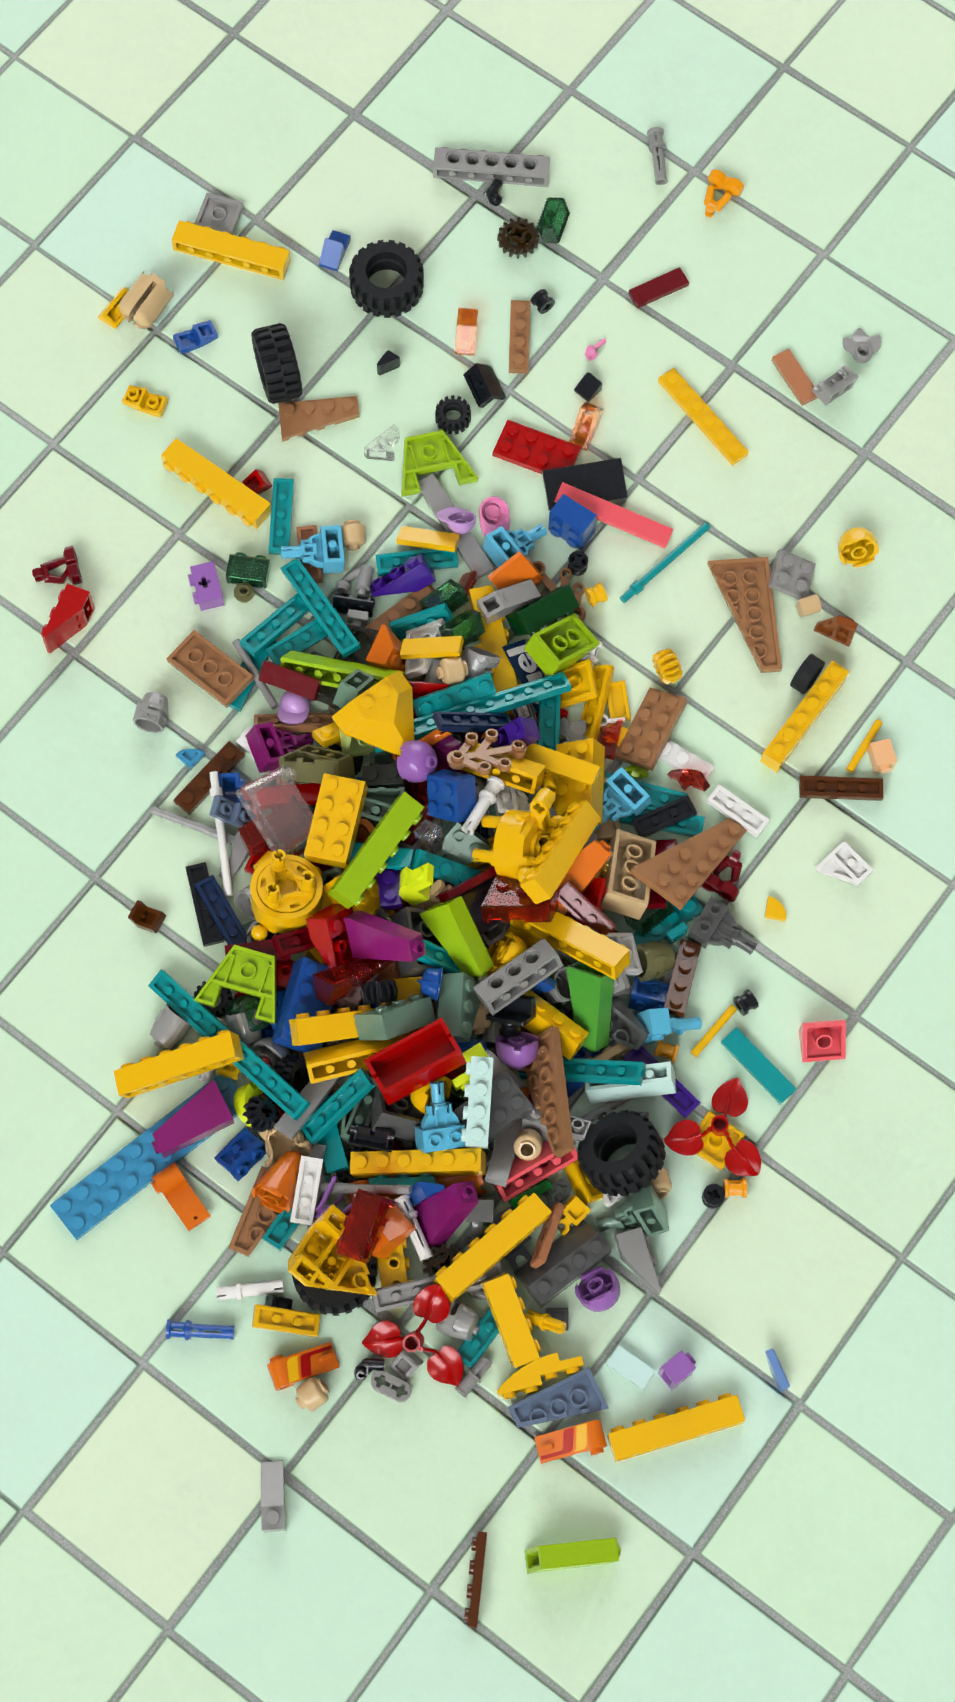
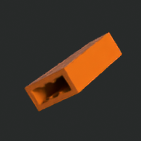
(586, 867)

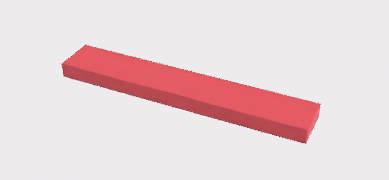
(619, 516)

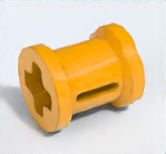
(666, 1050)
(735, 1187)

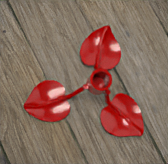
(727, 1099)
(431, 1305)

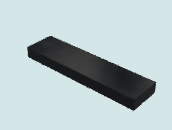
(209, 931)

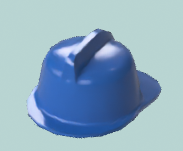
(431, 982)

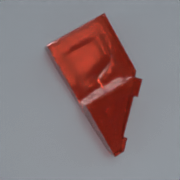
(609, 739)
(689, 777)

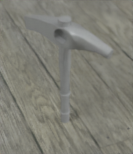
(238, 853)
(318, 1151)

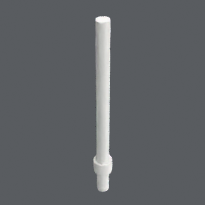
(223, 852)

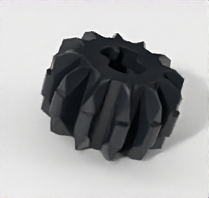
(379, 991)
(261, 1113)

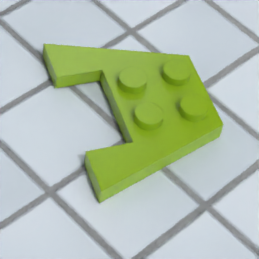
(431, 454)
(246, 973)

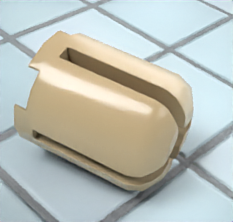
(145, 301)

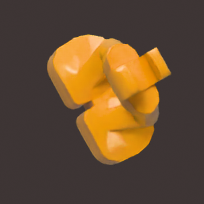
(720, 181)

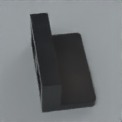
(483, 384)
(517, 1012)

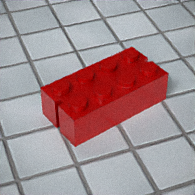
(415, 1061)

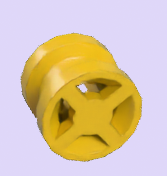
(595, 594)

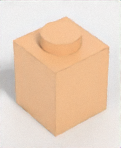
(882, 756)

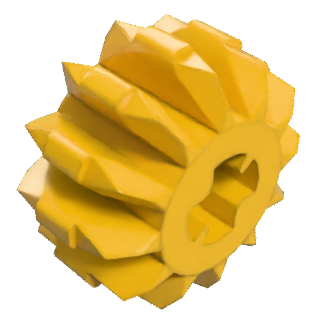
(667, 666)

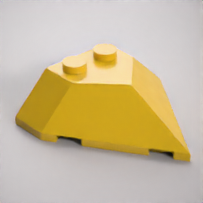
(380, 714)
(320, 1266)

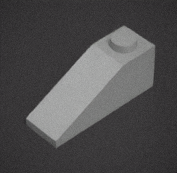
(273, 1497)

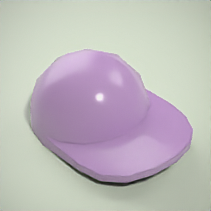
(457, 519)
(293, 708)

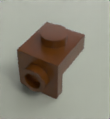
(146, 917)

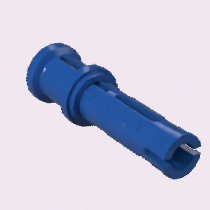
(187, 1333)

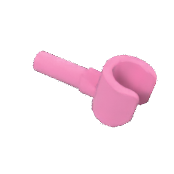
(591, 352)

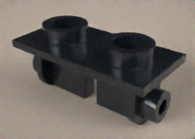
(344, 601)
(380, 1140)

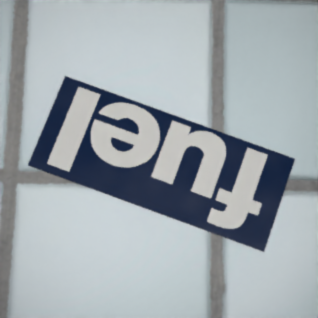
(523, 664)

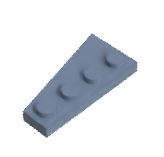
(564, 1399)

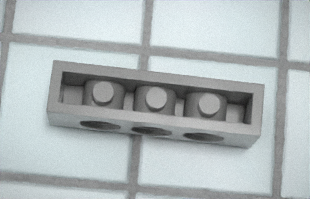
(518, 976)

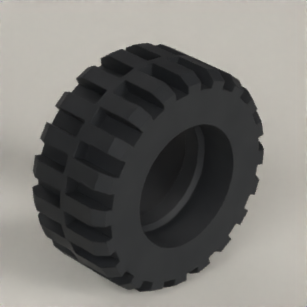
(386, 257)
(276, 363)
(630, 1172)
(335, 1301)

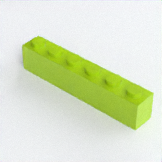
(328, 669)
(376, 850)

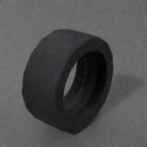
(807, 673)

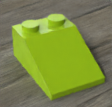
(561, 645)

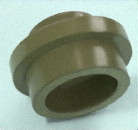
(243, 597)

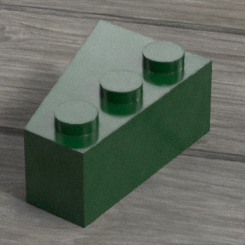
(543, 611)

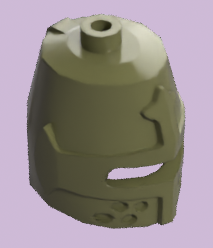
(655, 960)

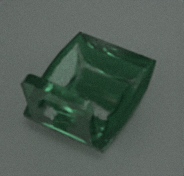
(246, 1005)

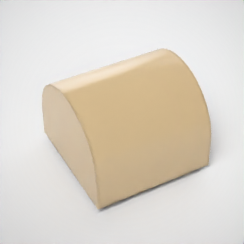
(808, 605)

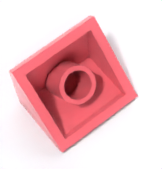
(823, 1040)

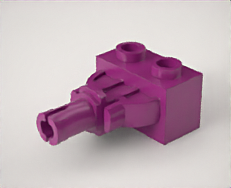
(270, 743)

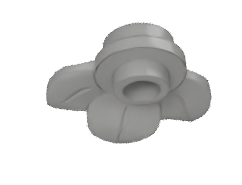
(862, 344)
(573, 731)

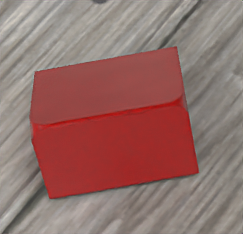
(257, 482)

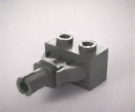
(719, 928)
(481, 1213)

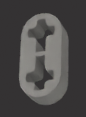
(388, 1391)

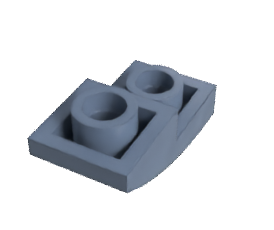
(229, 811)

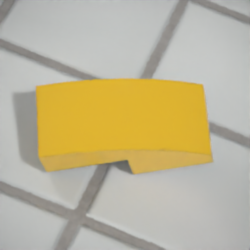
(143, 401)

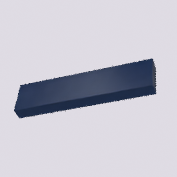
(469, 721)
(221, 911)

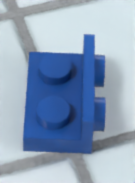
(648, 995)
(241, 1154)

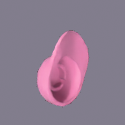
(493, 514)

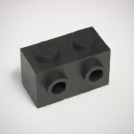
(383, 775)

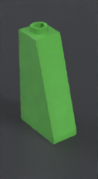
(591, 1003)

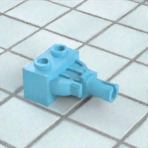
(504, 544)
(320, 550)
(623, 797)
(660, 1024)
(439, 1125)

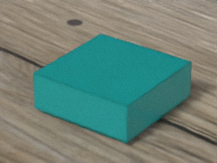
(676, 933)

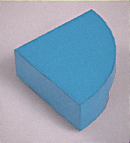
(190, 757)

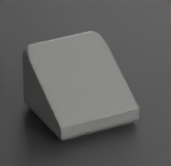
(406, 1364)

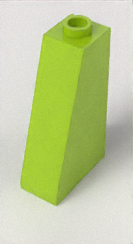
(459, 936)
(572, 1555)

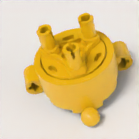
(519, 836)
(284, 893)

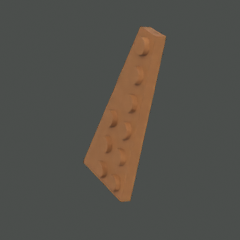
(752, 606)
(685, 867)
(549, 1091)

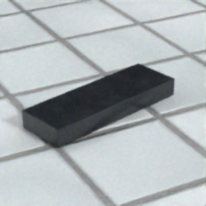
(664, 817)

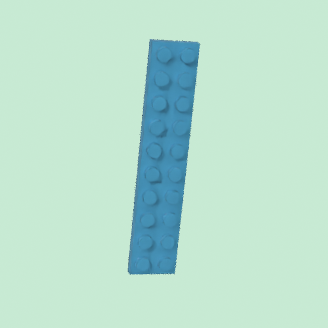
(125, 1173)

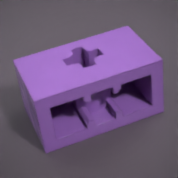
(211, 595)
(677, 1369)

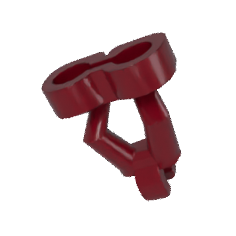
(72, 569)
(725, 889)

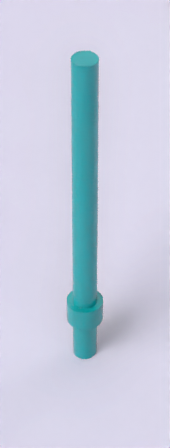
(638, 586)

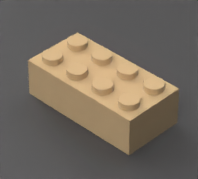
(624, 891)

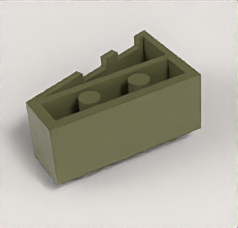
(313, 761)

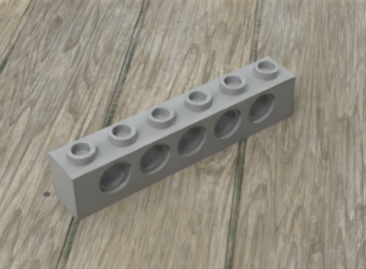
(483, 172)

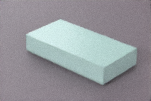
(630, 1367)

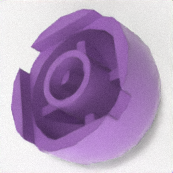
(416, 761)
(518, 1050)
(598, 1289)

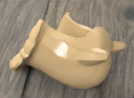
(277, 1144)

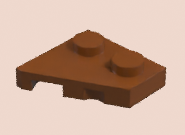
(838, 629)

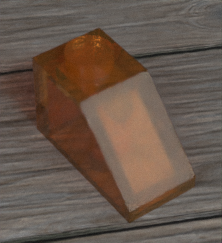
(466, 331)
(586, 425)

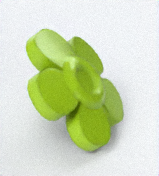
(636, 771)

